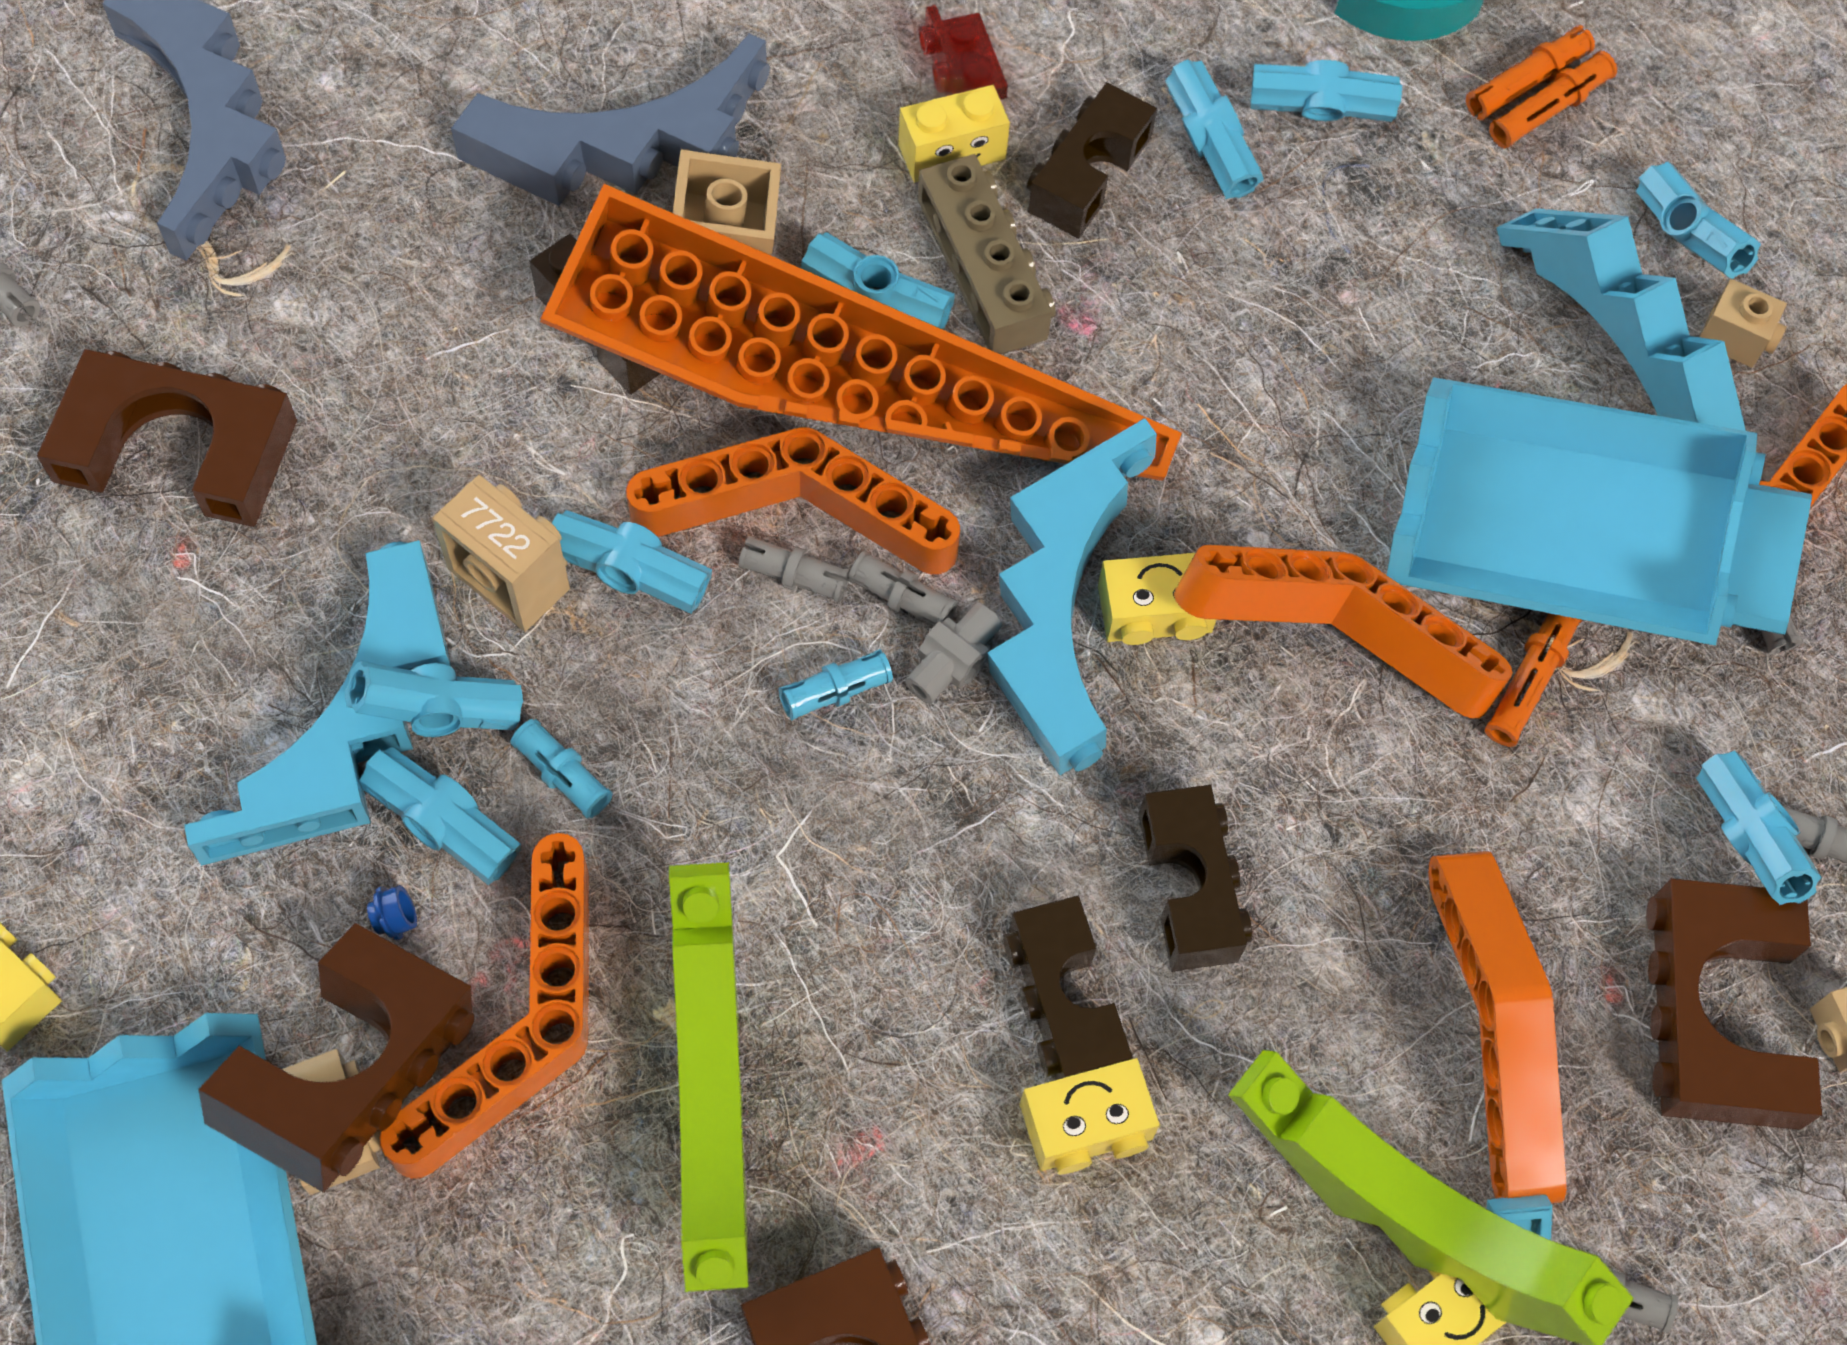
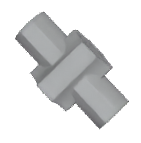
(953, 653)

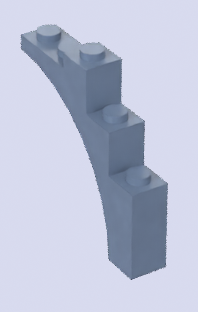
(226, 141)
(622, 146)

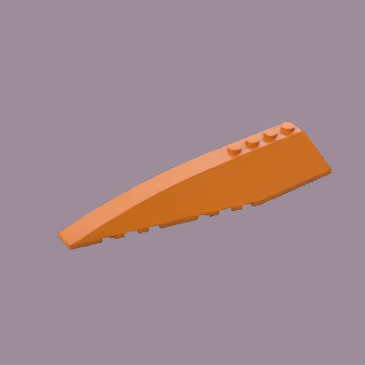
(808, 346)

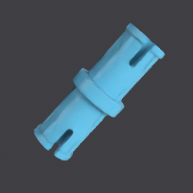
(835, 684)
(561, 768)

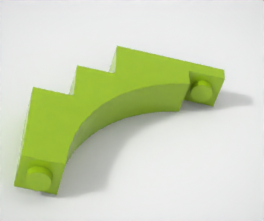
(708, 1079)
(1435, 1227)

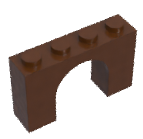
(118, 395)
(1698, 1068)
(323, 1126)
(838, 1306)

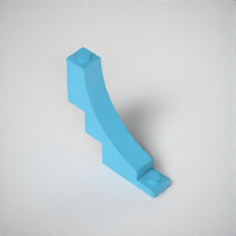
(1642, 313)
(1062, 524)
(316, 781)

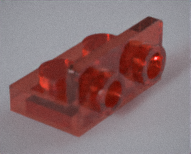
(960, 53)

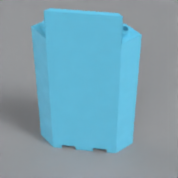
(1596, 515)
(140, 1210)

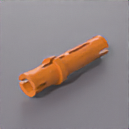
(1540, 66)
(1568, 89)
(1510, 720)

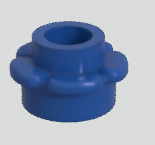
(392, 912)

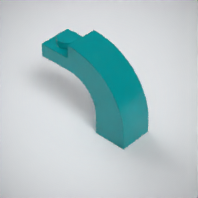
(1409, 18)

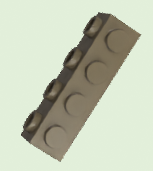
(985, 254)

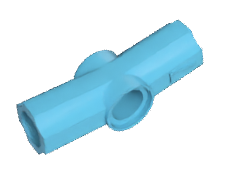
(1325, 91)
(1214, 129)
(1694, 223)
(854, 270)
(632, 560)
(433, 698)
(440, 814)
(1759, 828)

